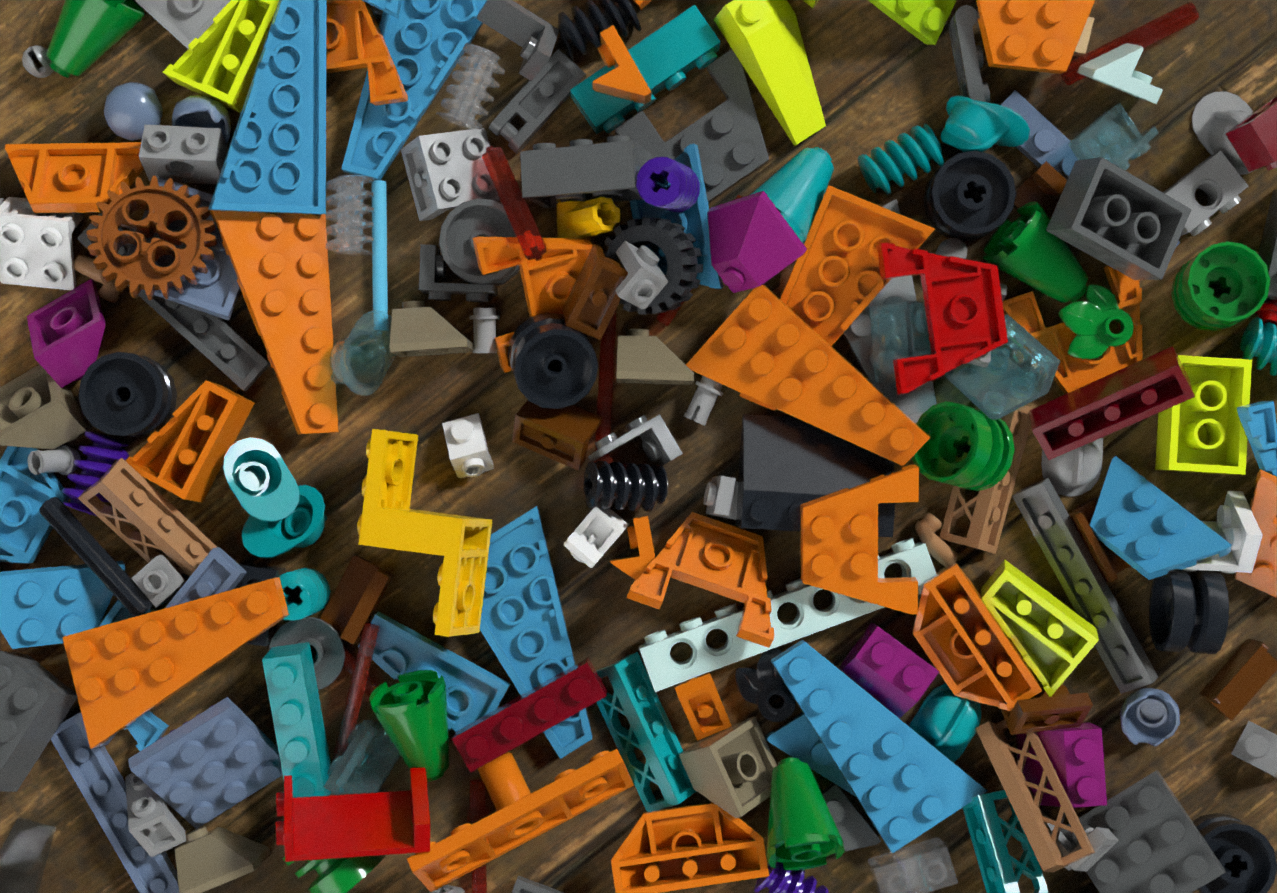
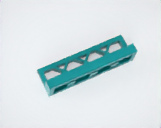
(648, 731)
(991, 847)

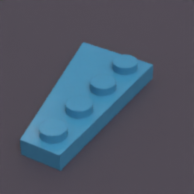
(469, 688)

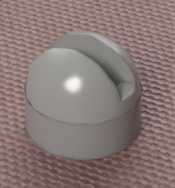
(30, 66)
(952, 247)

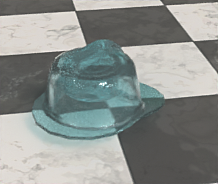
(364, 354)

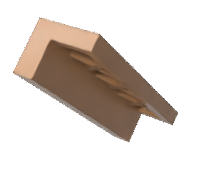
(992, 503)
(156, 518)
(1025, 804)

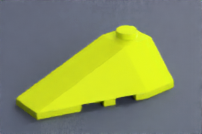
(774, 56)

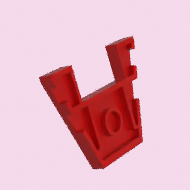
(960, 309)

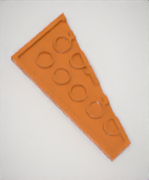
(841, 262)
(287, 292)
(787, 365)
(150, 657)

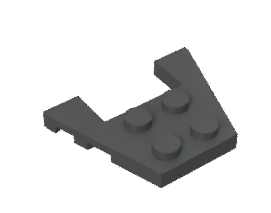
(726, 137)

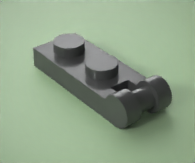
(967, 55)
(538, 100)

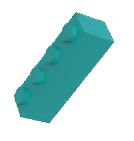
(662, 61)
(298, 718)

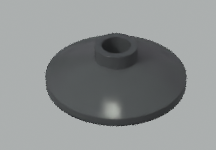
(323, 637)

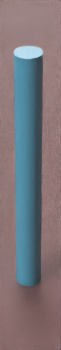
(379, 246)

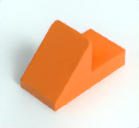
(625, 79)
(639, 538)
(703, 706)

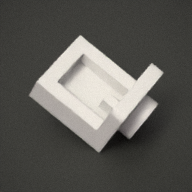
(467, 446)
(595, 535)

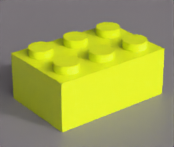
(1206, 429)

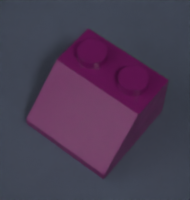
(888, 670)
(1077, 761)

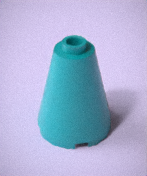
(800, 188)

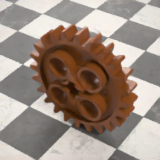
(139, 268)

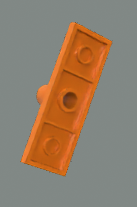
(519, 814)

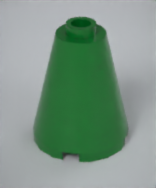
(88, 31)
(1037, 256)
(416, 719)
(799, 819)

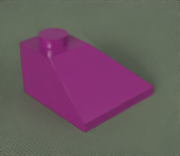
(750, 241)
(68, 333)

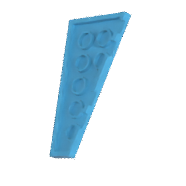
(425, 51)
(281, 133)
(526, 619)
(888, 766)

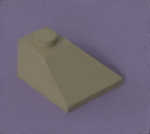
(424, 332)
(649, 361)
(38, 412)
(732, 767)
(215, 858)

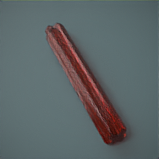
(1141, 36)
(513, 203)

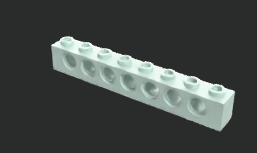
(667, 672)

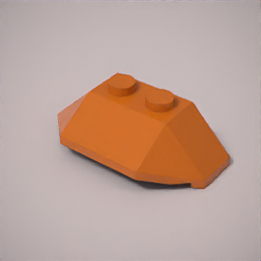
(970, 644)
(687, 850)

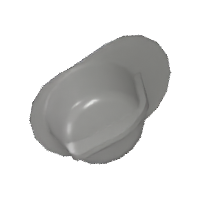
(1214, 118)
(1075, 470)

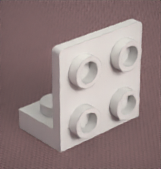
(36, 246)
(1240, 529)

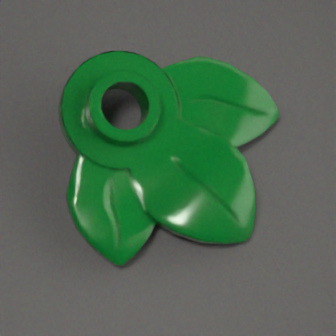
(1091, 323)

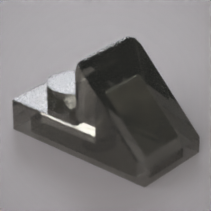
(25, 856)

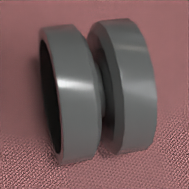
(472, 220)

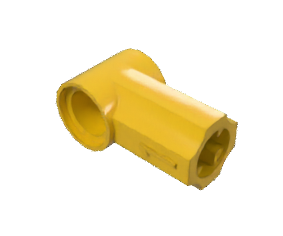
(586, 218)

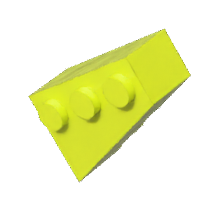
(227, 53)
(1039, 625)

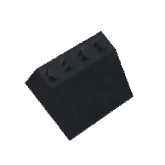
(794, 463)

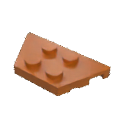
(73, 174)

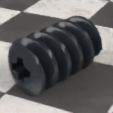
(595, 20)
(624, 484)

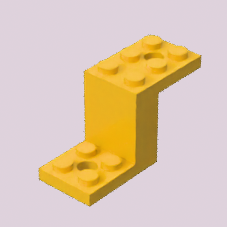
(393, 525)

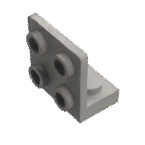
(447, 171)

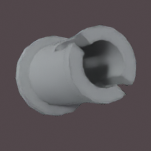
(484, 329)
(703, 400)
(53, 460)

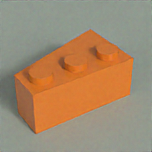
(193, 443)

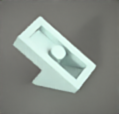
(1118, 72)

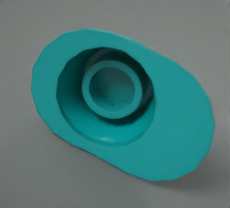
(981, 124)
(260, 480)
(296, 531)
(947, 721)

